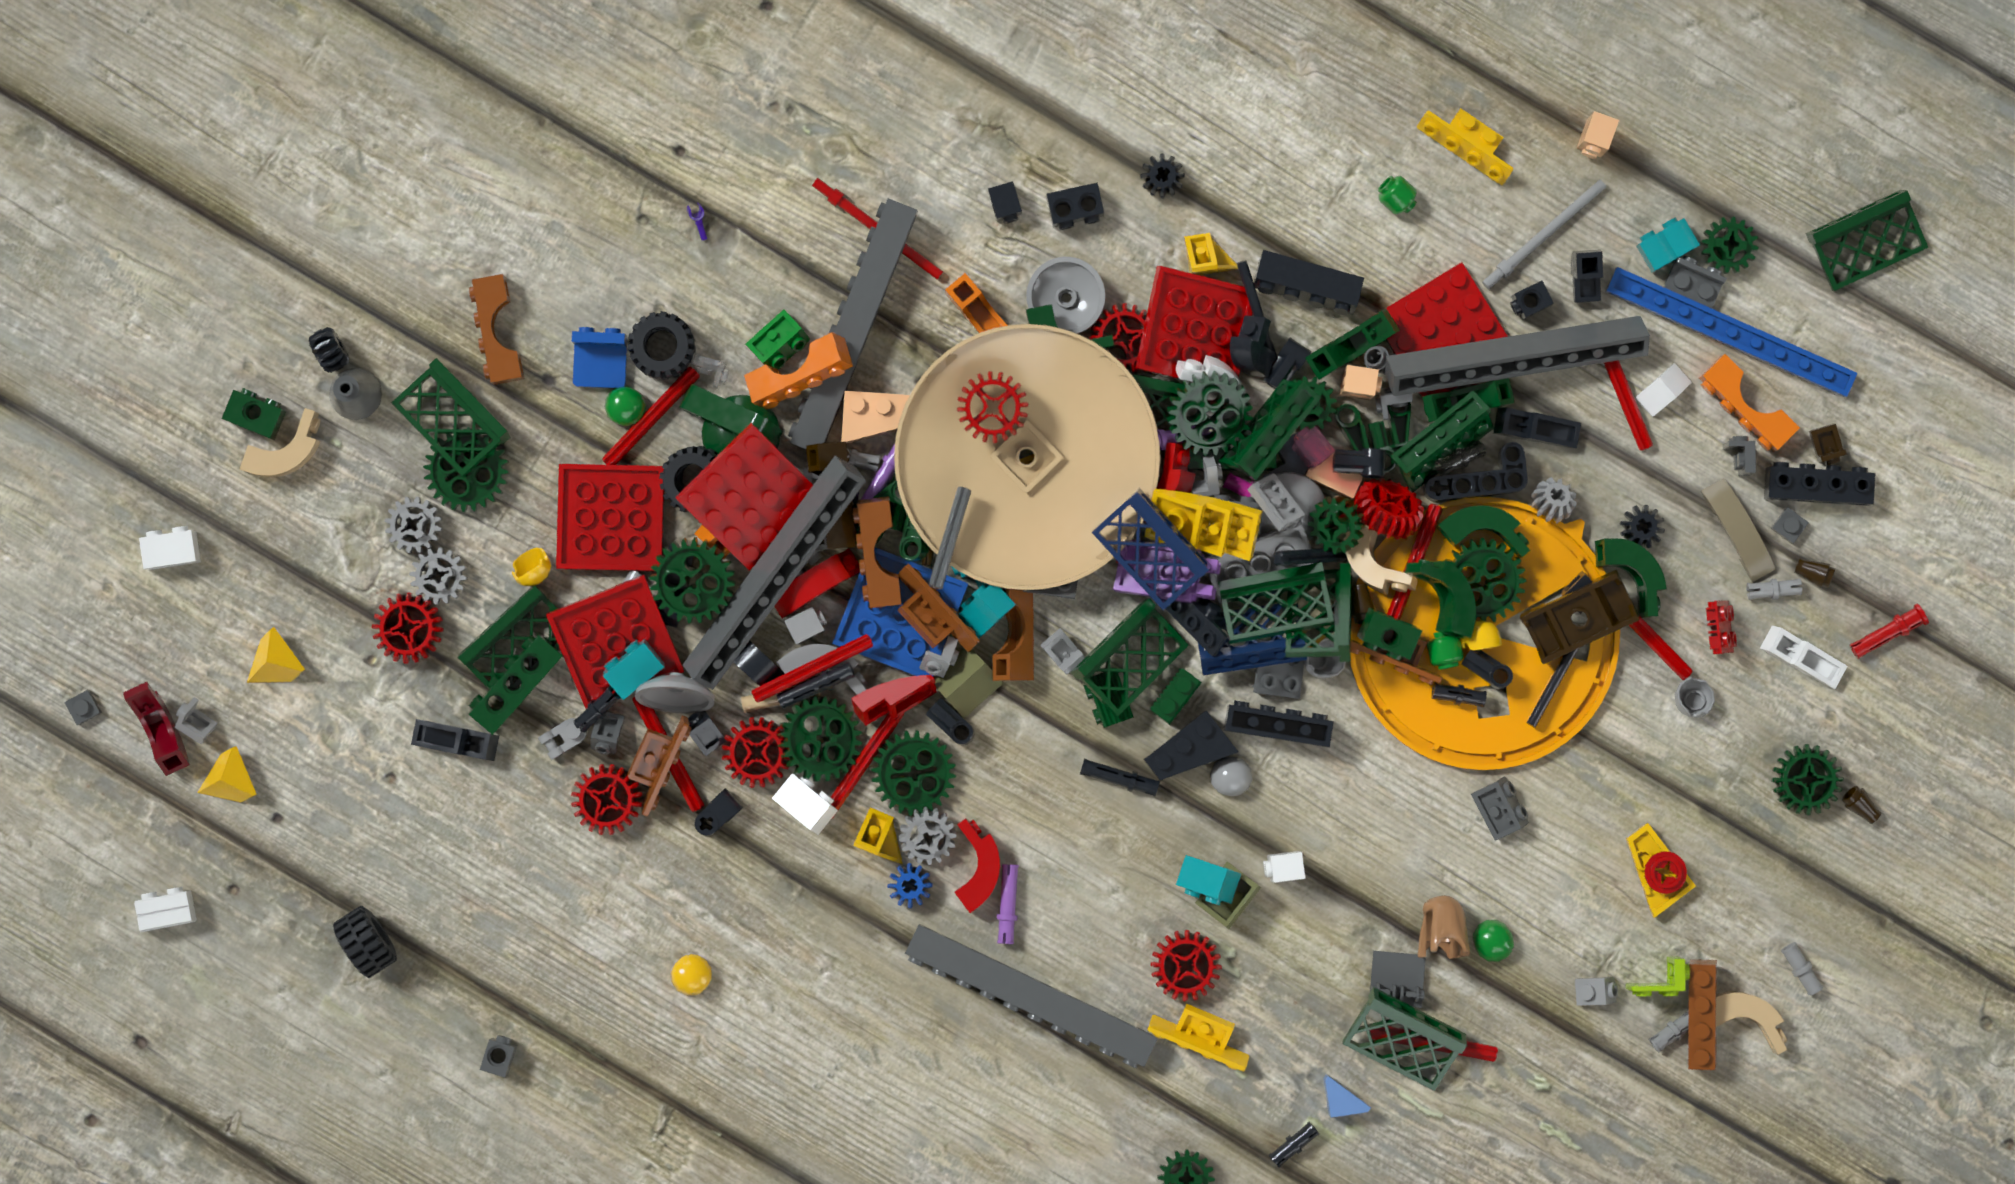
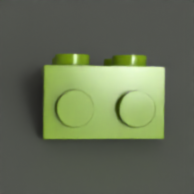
(1676, 975)

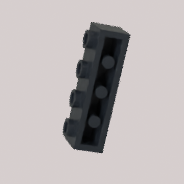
(1308, 283)
(1819, 485)
(1277, 725)

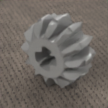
(1553, 500)

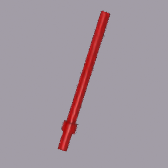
(836, 198)

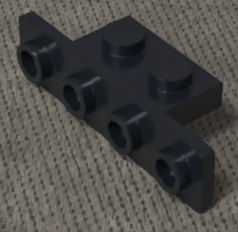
(1202, 621)

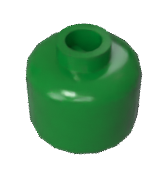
(1397, 195)
(1444, 651)

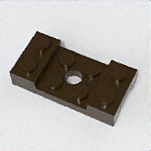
(1603, 602)

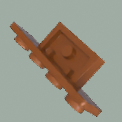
(931, 615)
(1403, 666)
(654, 761)

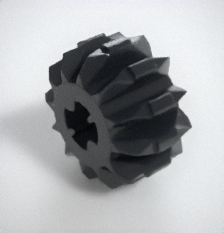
(1153, 173)
(328, 349)
(1644, 517)

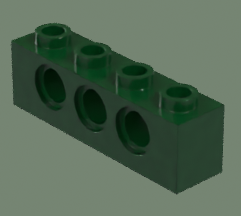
(493, 718)

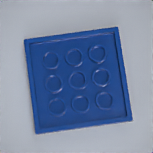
(892, 636)

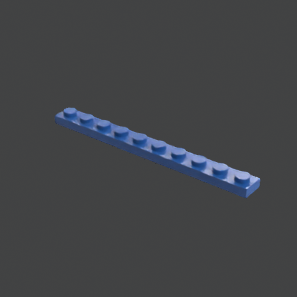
(1731, 332)

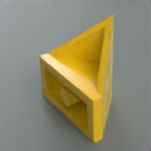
(1206, 255)
(274, 661)
(228, 778)
(879, 836)

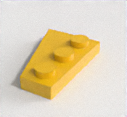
(1642, 846)

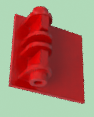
(1726, 638)

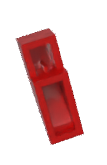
(893, 697)

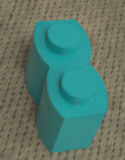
(1667, 244)

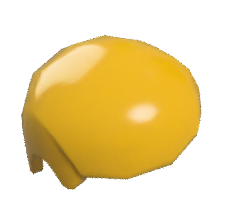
(531, 567)
(1484, 636)
(691, 974)

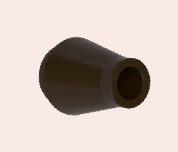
(1815, 572)
(1360, 602)
(1861, 804)

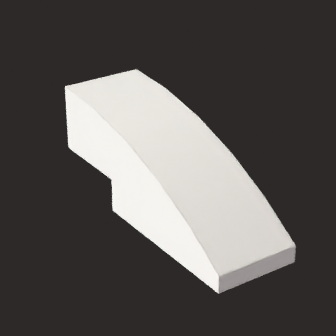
(1803, 656)

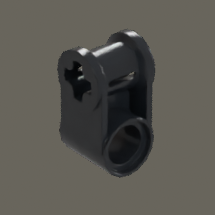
(721, 810)

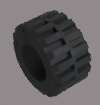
(645, 329)
(675, 467)
(364, 941)

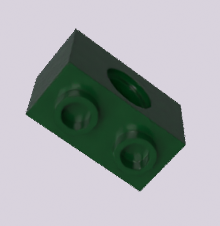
(238, 413)
(1404, 637)

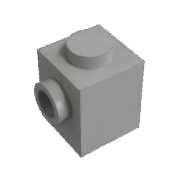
(806, 625)

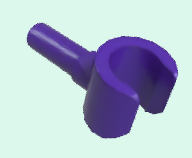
(697, 217)

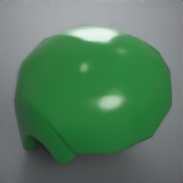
(625, 406)
(1493, 940)

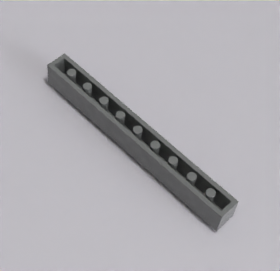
(856, 318)
(1517, 355)
(774, 572)
(1031, 995)

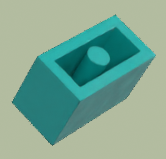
(985, 608)
(633, 668)
(1207, 879)

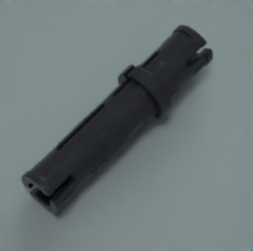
(825, 681)
(1119, 777)

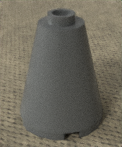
(362, 398)

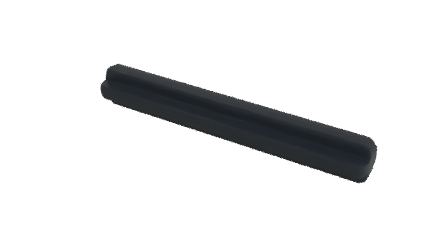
(1307, 556)

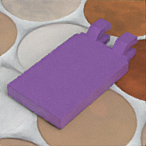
(1127, 584)

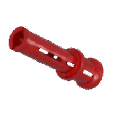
(1899, 626)

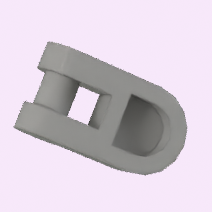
(568, 732)

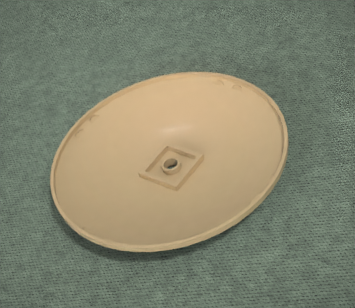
(1088, 442)

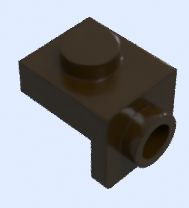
(1827, 444)

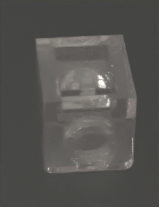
(708, 365)

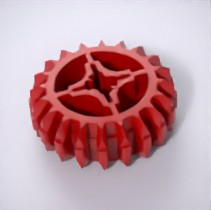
(1117, 317)
(1010, 392)
(1389, 508)
(411, 640)
(740, 736)
(596, 819)
(1204, 979)

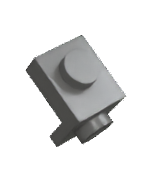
(1212, 474)
(1062, 651)
(937, 664)
(193, 722)
(1596, 991)

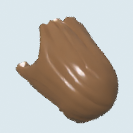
(1444, 928)

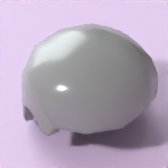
(1324, 666)
(1694, 697)
(1231, 776)

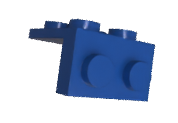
(599, 358)

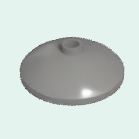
(1070, 277)
(1306, 495)
(675, 694)

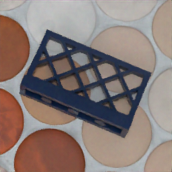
(1168, 533)
(1252, 653)

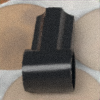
(1288, 362)
(1368, 462)
(1484, 667)
(949, 720)

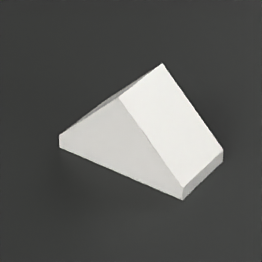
(1663, 390)

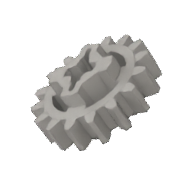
(406, 515)
(442, 587)
(918, 841)

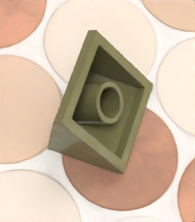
(967, 682)
(1226, 912)

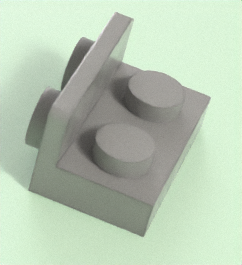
(1276, 502)

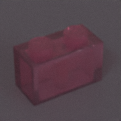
(1312, 447)

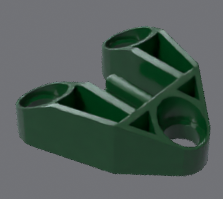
(1356, 435)
(902, 523)

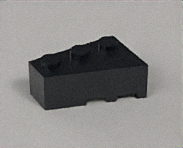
(1190, 747)

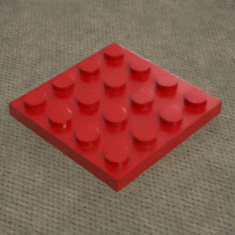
(1442, 315)
(1190, 320)
(746, 495)
(609, 517)
(601, 629)

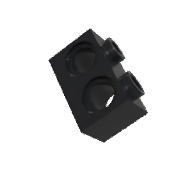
(1073, 198)

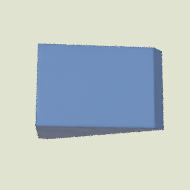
(1341, 1101)

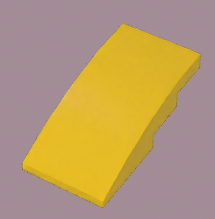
(1210, 522)

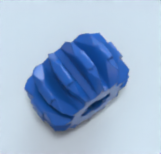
(912, 894)

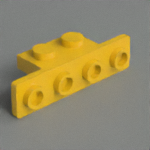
(1468, 140)
(1202, 1034)

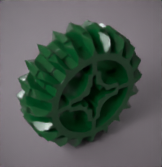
(1808, 791)

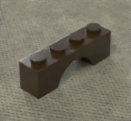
(843, 531)

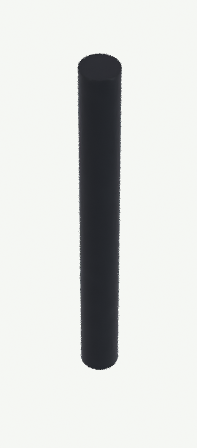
(1253, 299)
(1551, 688)

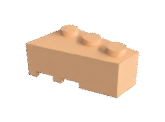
(870, 414)

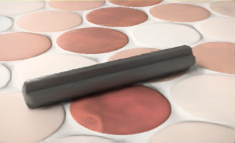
(950, 537)

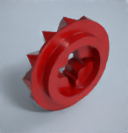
(1676, 866)

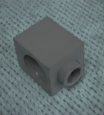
(490, 1065)

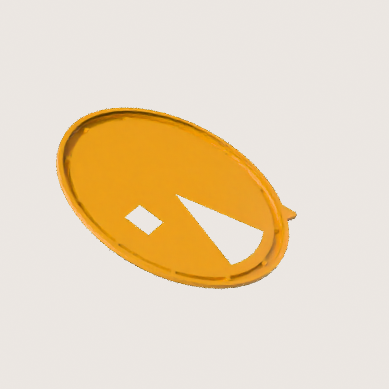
(1452, 731)

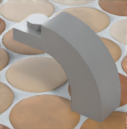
(810, 652)

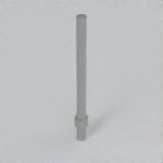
(1505, 267)

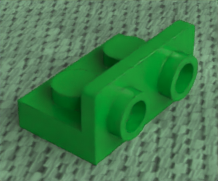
(778, 341)

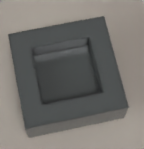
(1789, 525)
(83, 707)

